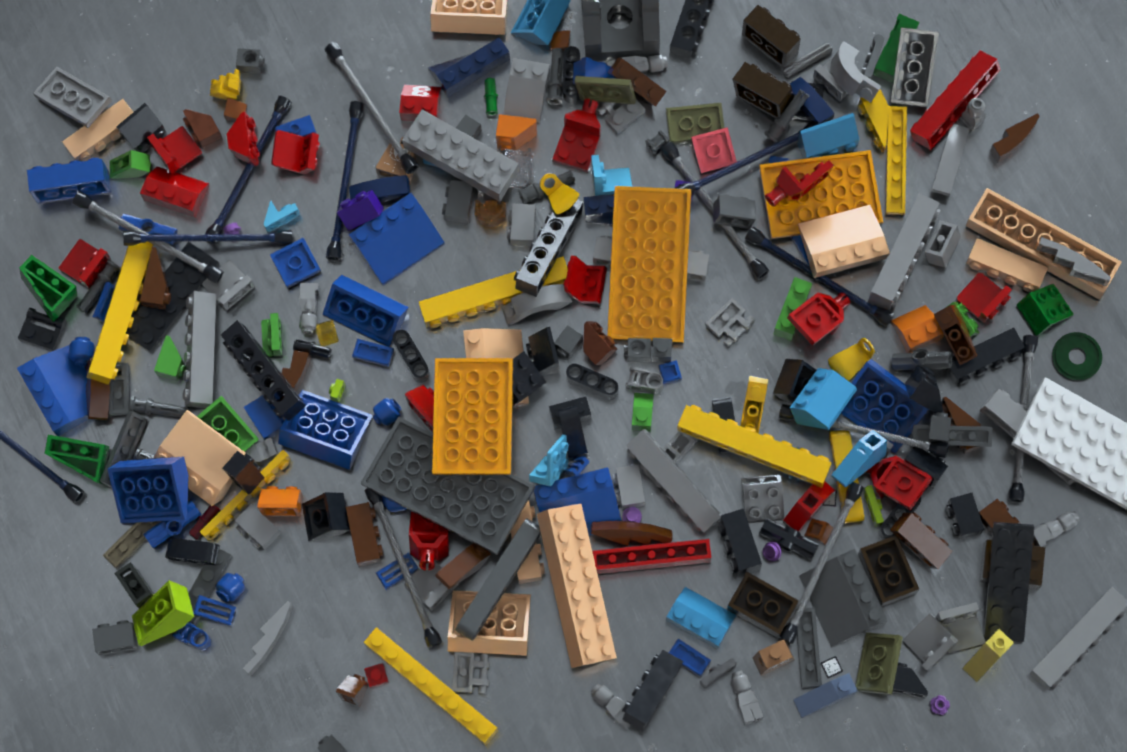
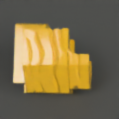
(226, 86)

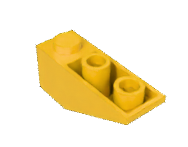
(876, 118)
(754, 402)

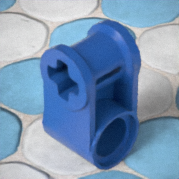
(190, 634)

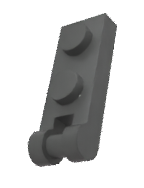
(872, 58)
(119, 392)

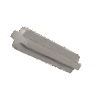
(807, 60)

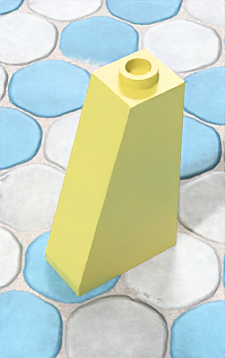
(988, 655)

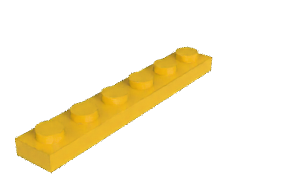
(896, 160)
(240, 501)

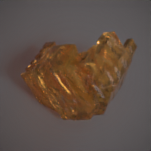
(490, 213)

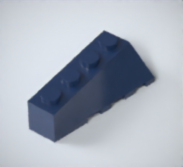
(463, 71)
(599, 209)

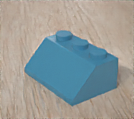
(540, 20)
(829, 137)
(822, 399)
(700, 617)

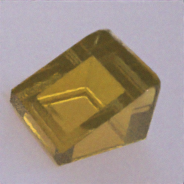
(326, 333)

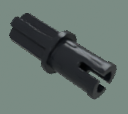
(312, 348)

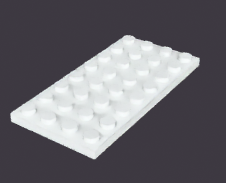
(1076, 440)

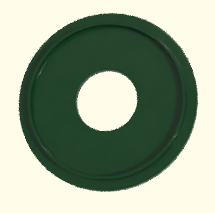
(1073, 371)

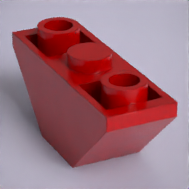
(243, 139)
(808, 505)

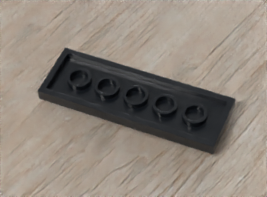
(182, 280)
(1009, 580)

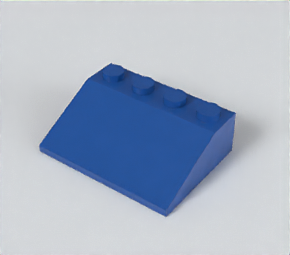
(396, 238)
(57, 389)
(883, 403)
(326, 430)
(150, 489)
(591, 490)

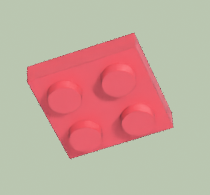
(713, 150)

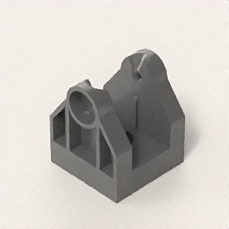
(608, 43)

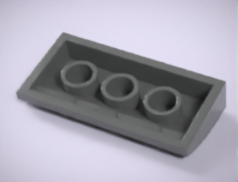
(914, 67)

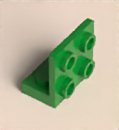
(1044, 308)

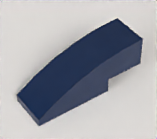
(814, 106)
(384, 188)

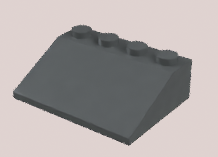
(844, 599)

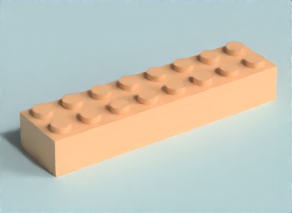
(1021, 232)
(576, 585)

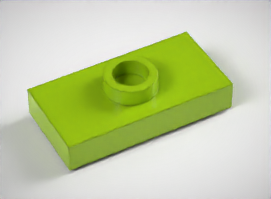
(874, 506)

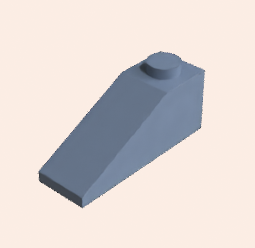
(825, 695)

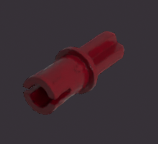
(203, 520)

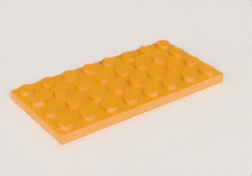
(649, 263)

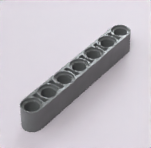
(499, 579)

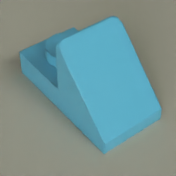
(276, 219)

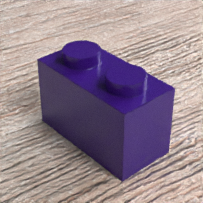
(360, 209)

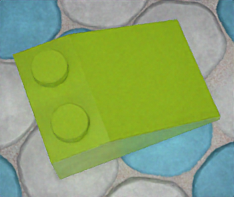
(163, 613)

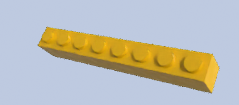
(480, 296)
(119, 314)
(754, 446)
(431, 686)

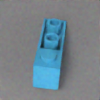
(861, 458)

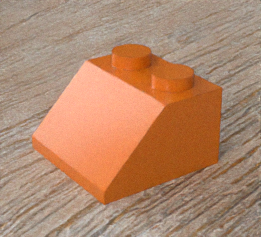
(514, 131)
(917, 329)
(280, 501)

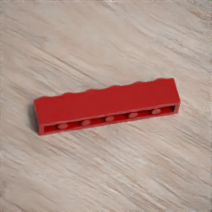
(955, 99)
(652, 556)

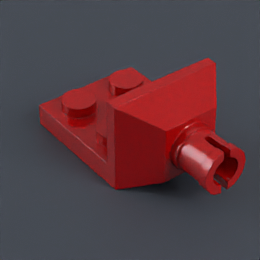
(579, 138)
(790, 189)
(819, 316)
(899, 481)
(427, 541)

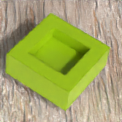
(336, 390)

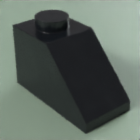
(908, 682)

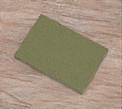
(605, 89)
(692, 121)
(878, 663)

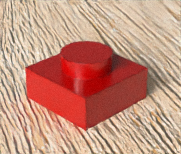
(376, 675)

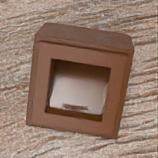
(560, 40)
(233, 109)
(819, 531)

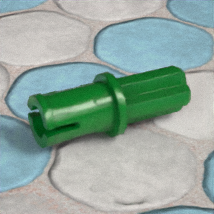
(490, 96)

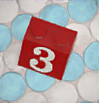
(416, 98)

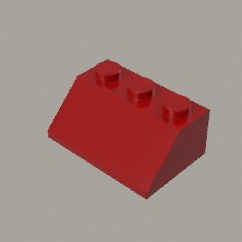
(174, 191)
(422, 403)

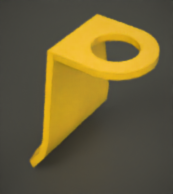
(560, 195)
(852, 359)

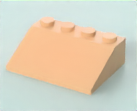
(469, 16)
(843, 241)
(494, 344)
(204, 456)
(503, 631)

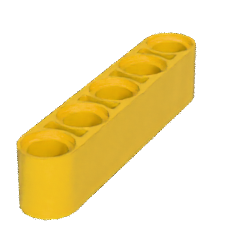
(840, 447)

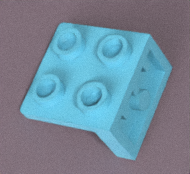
(606, 180)
(551, 465)

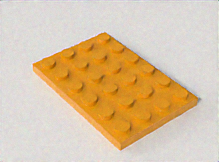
(846, 188)
(472, 416)

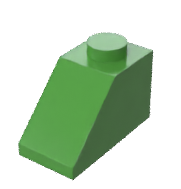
(130, 165)
(169, 361)
(642, 412)

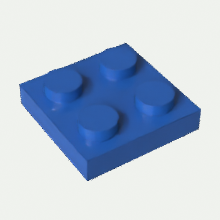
(295, 263)

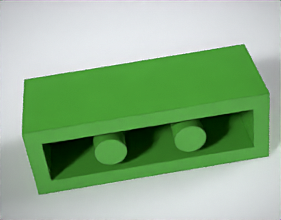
(796, 297)

